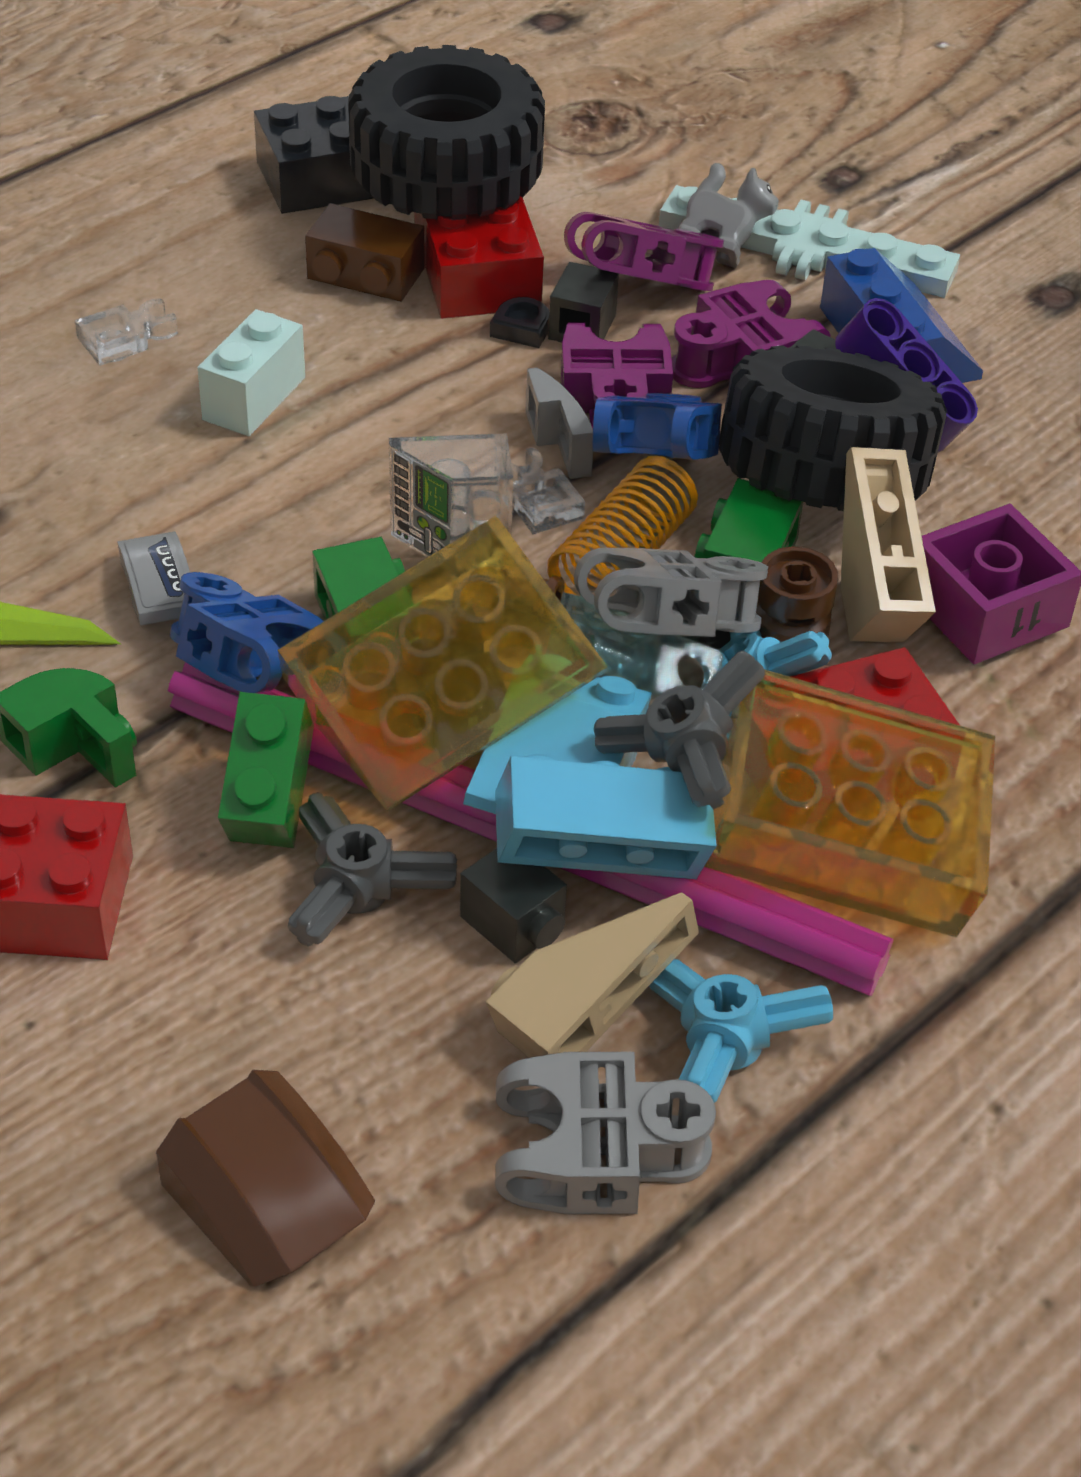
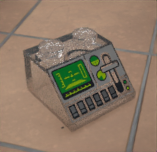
(447, 487)

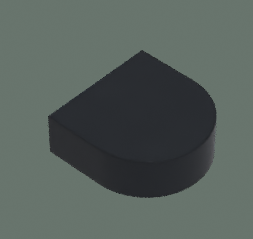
(521, 321)

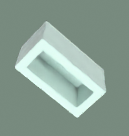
(251, 372)

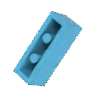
(601, 818)

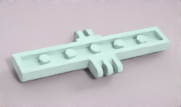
(809, 238)

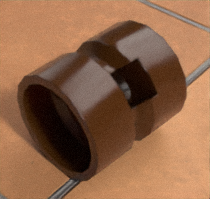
(796, 593)

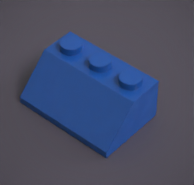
(867, 275)

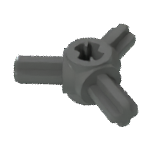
(687, 729)
(358, 870)

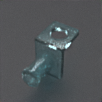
(654, 660)

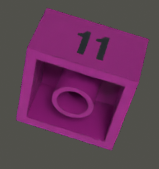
(998, 583)

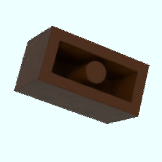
(365, 252)

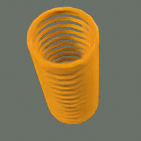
(645, 506)

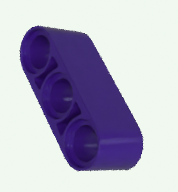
(888, 336)

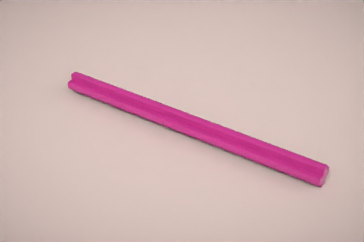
(720, 900)

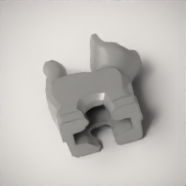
(728, 218)

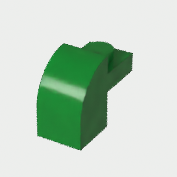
(65, 714)

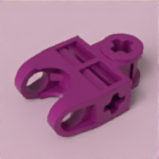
(645, 250)
(733, 325)
(615, 368)

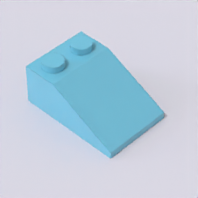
(561, 733)

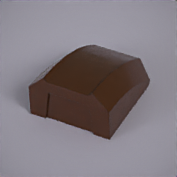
(263, 1178)

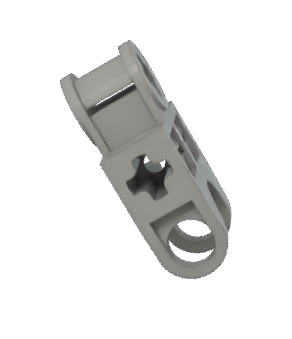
(674, 591)
(636, 1142)

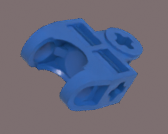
(657, 425)
(234, 632)

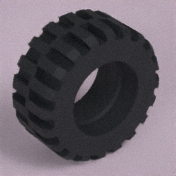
(446, 132)
(804, 407)

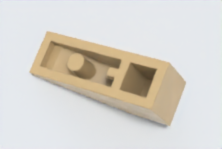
(882, 549)
(585, 982)

